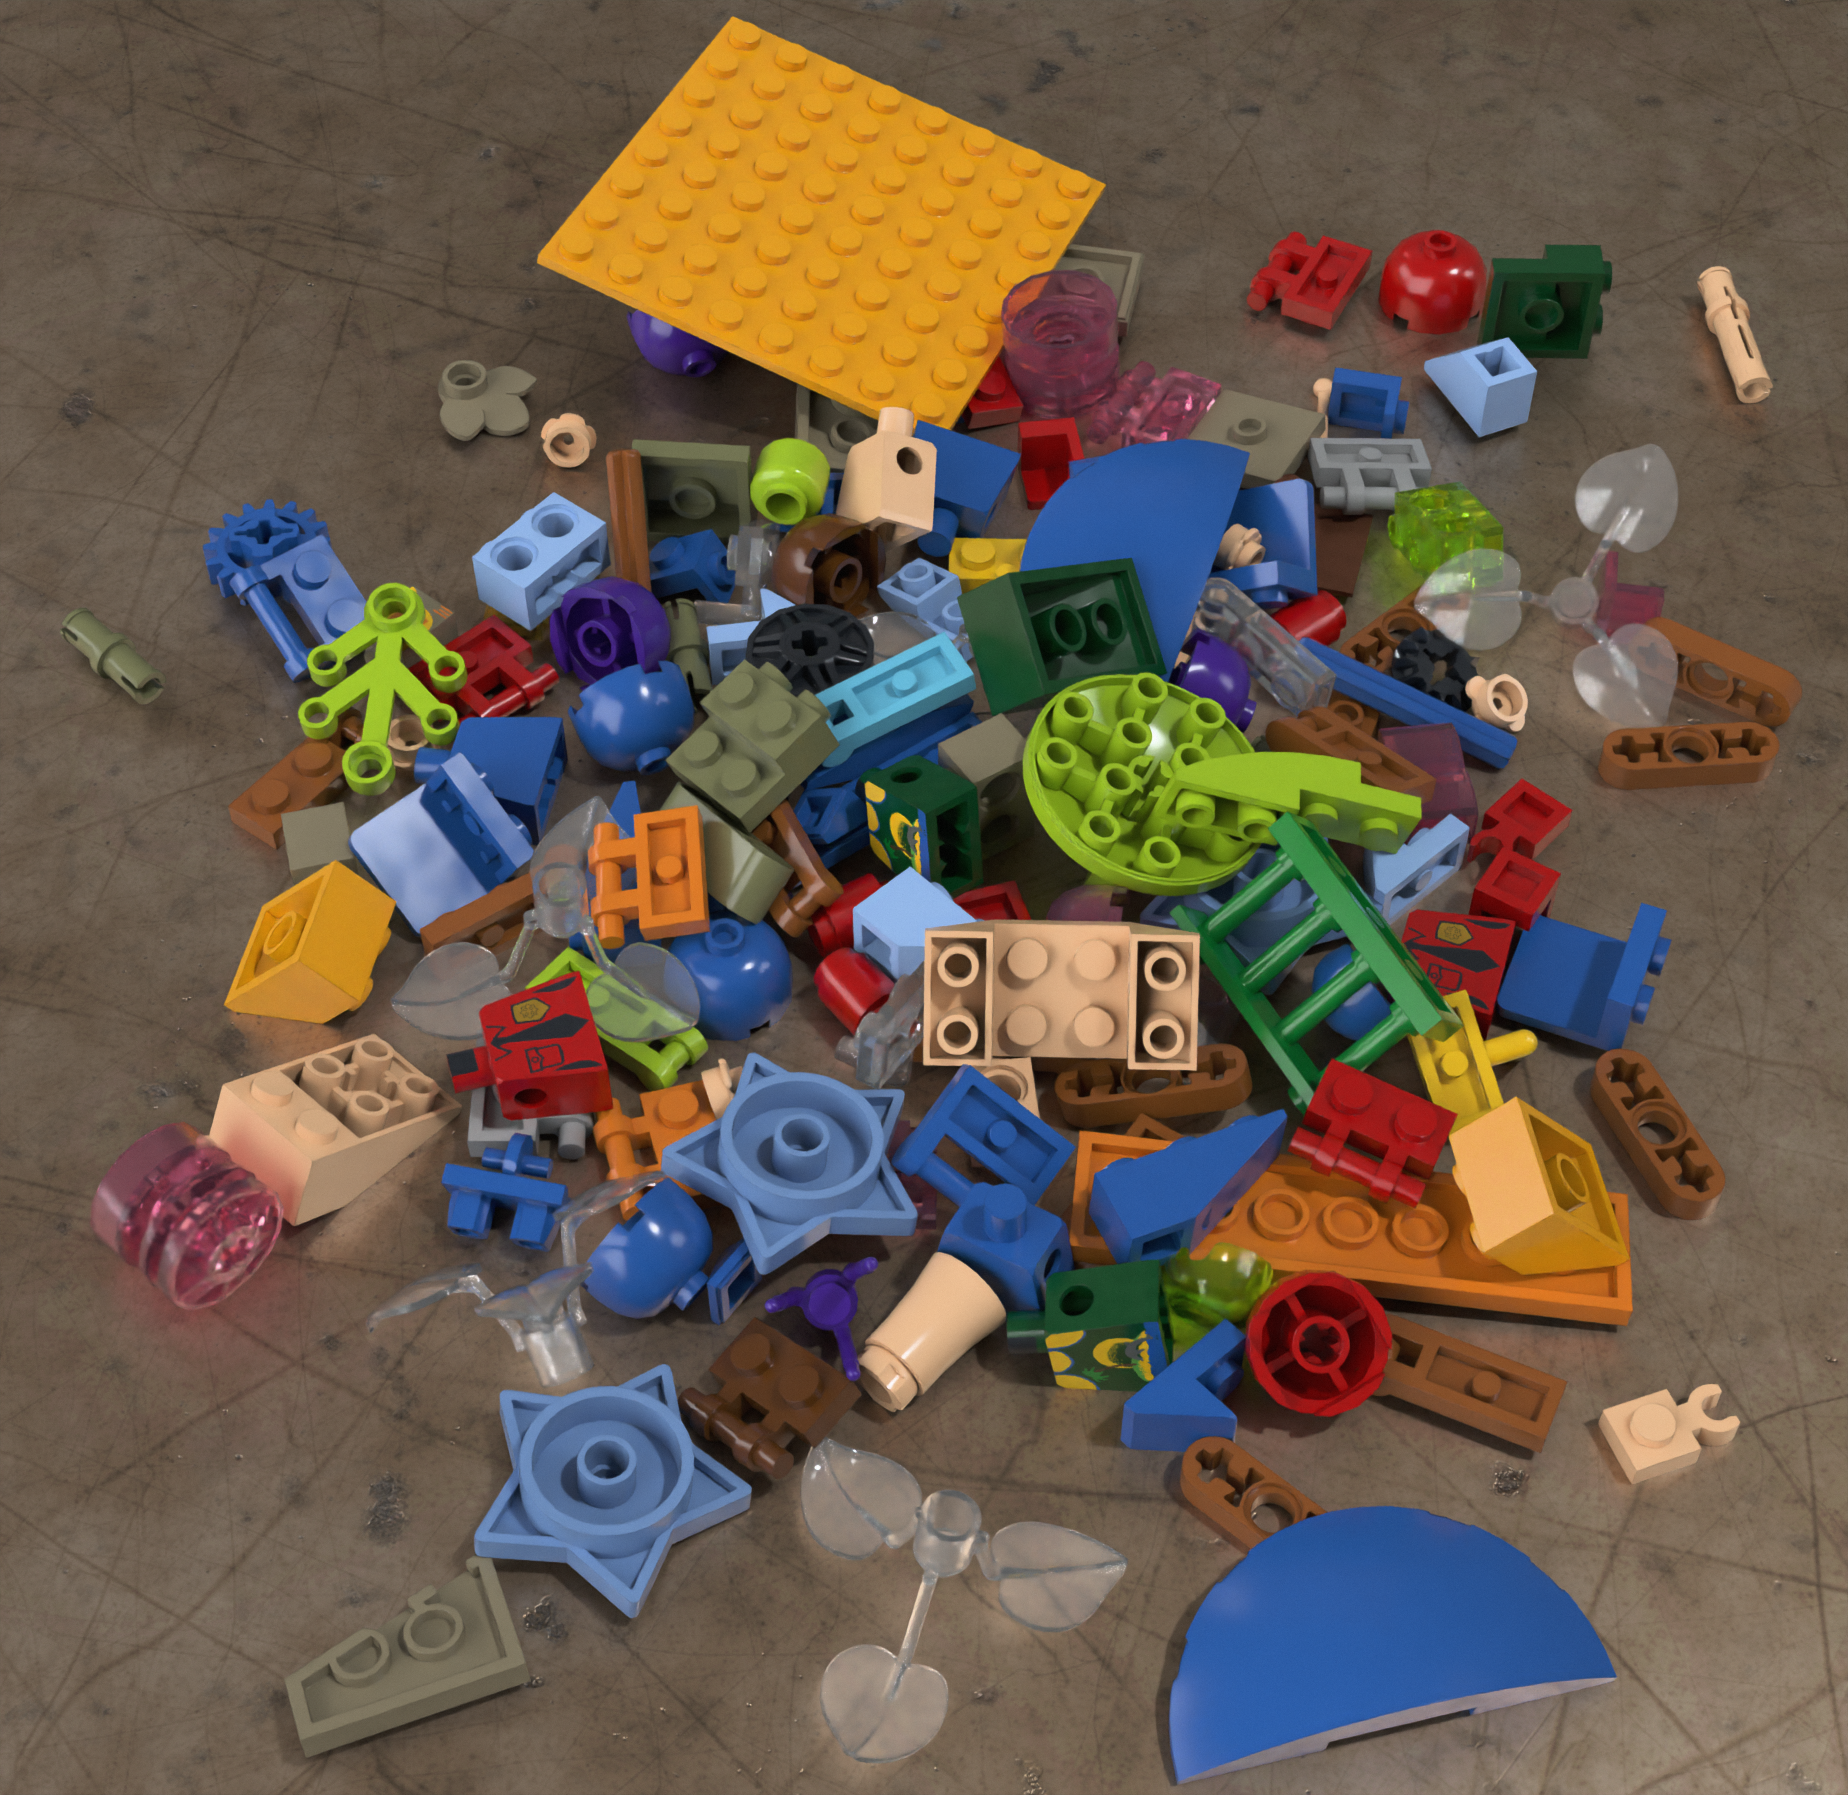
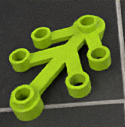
(382, 680)

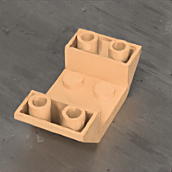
(1061, 992)

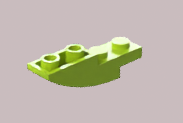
(1253, 790)

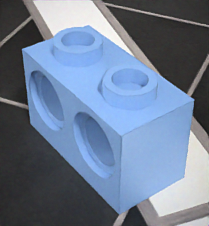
(540, 560)

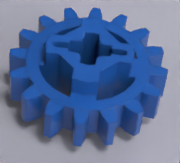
(257, 539)

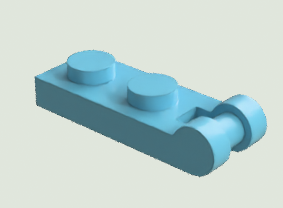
(895, 693)

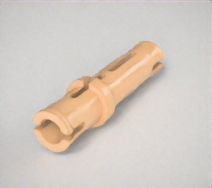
(1728, 318)

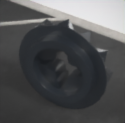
(1415, 661)

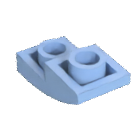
(927, 593)

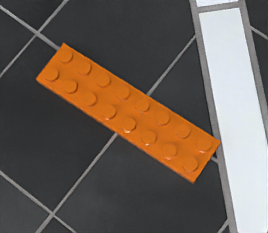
(1392, 1249)

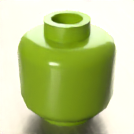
(789, 481)

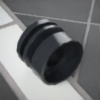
(812, 646)

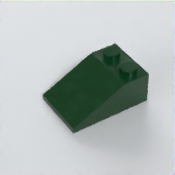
(1056, 629)

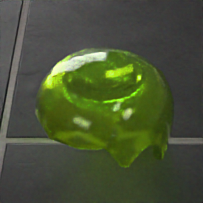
(1215, 1287)

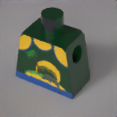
(924, 822)
(1100, 1327)

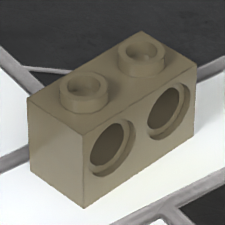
(992, 760)

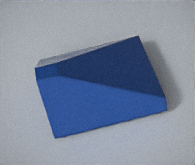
(829, 813)
(731, 1281)

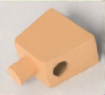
(891, 481)

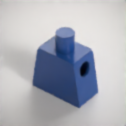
(969, 486)
(520, 757)
(1008, 1244)

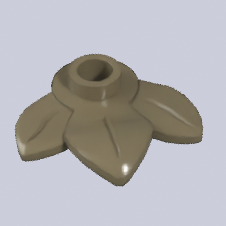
(483, 399)

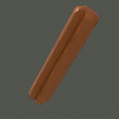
(628, 516)

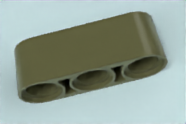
(739, 866)

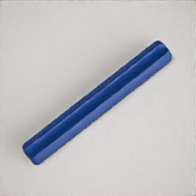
(1412, 705)

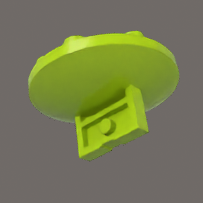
(1102, 765)

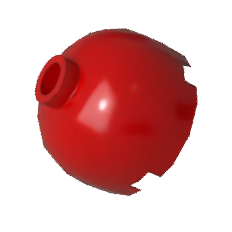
(1433, 282)
(1312, 1336)

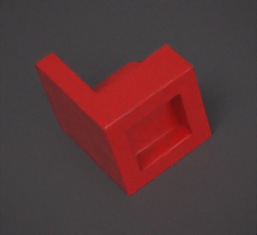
(1044, 457)
(1515, 890)

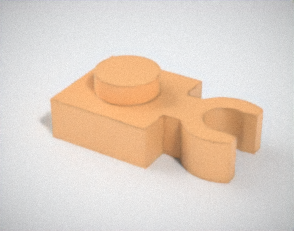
(1660, 1437)

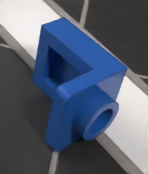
(1367, 402)
(689, 564)

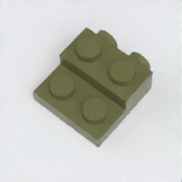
(695, 488)
(754, 743)

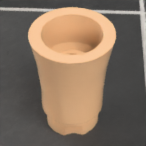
(928, 1331)

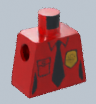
(1461, 955)
(538, 1053)

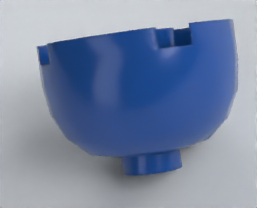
(635, 718)
(738, 973)
(653, 1256)

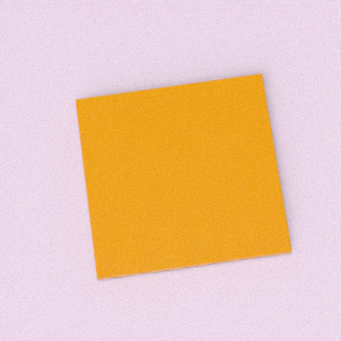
(824, 226)

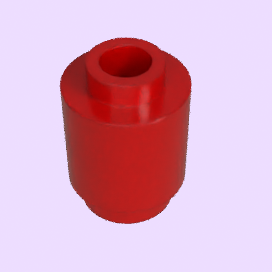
(1313, 617)
(834, 924)
(851, 986)

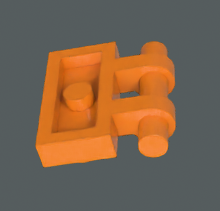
(670, 877)
(665, 1119)

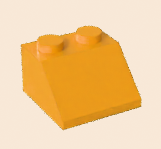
(313, 948)
(1535, 1193)

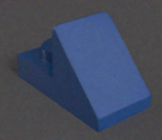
(1187, 1396)

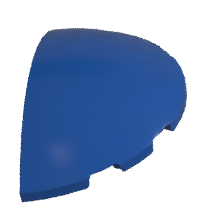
(1152, 504)
(1365, 1630)

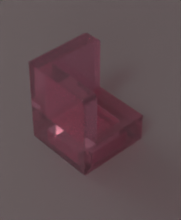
(1623, 602)

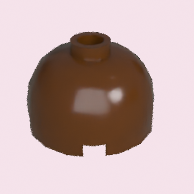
(829, 563)

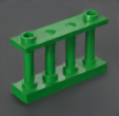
(1339, 907)

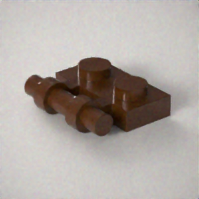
(780, 1381)

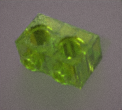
(1440, 524)

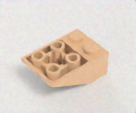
(329, 1123)

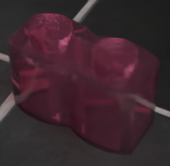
(1440, 754)

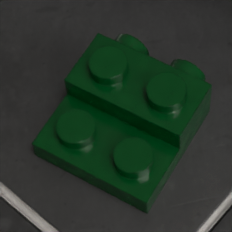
(1548, 302)

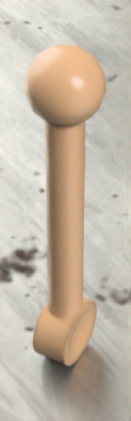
(1322, 390)

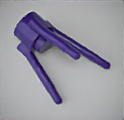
(830, 1304)

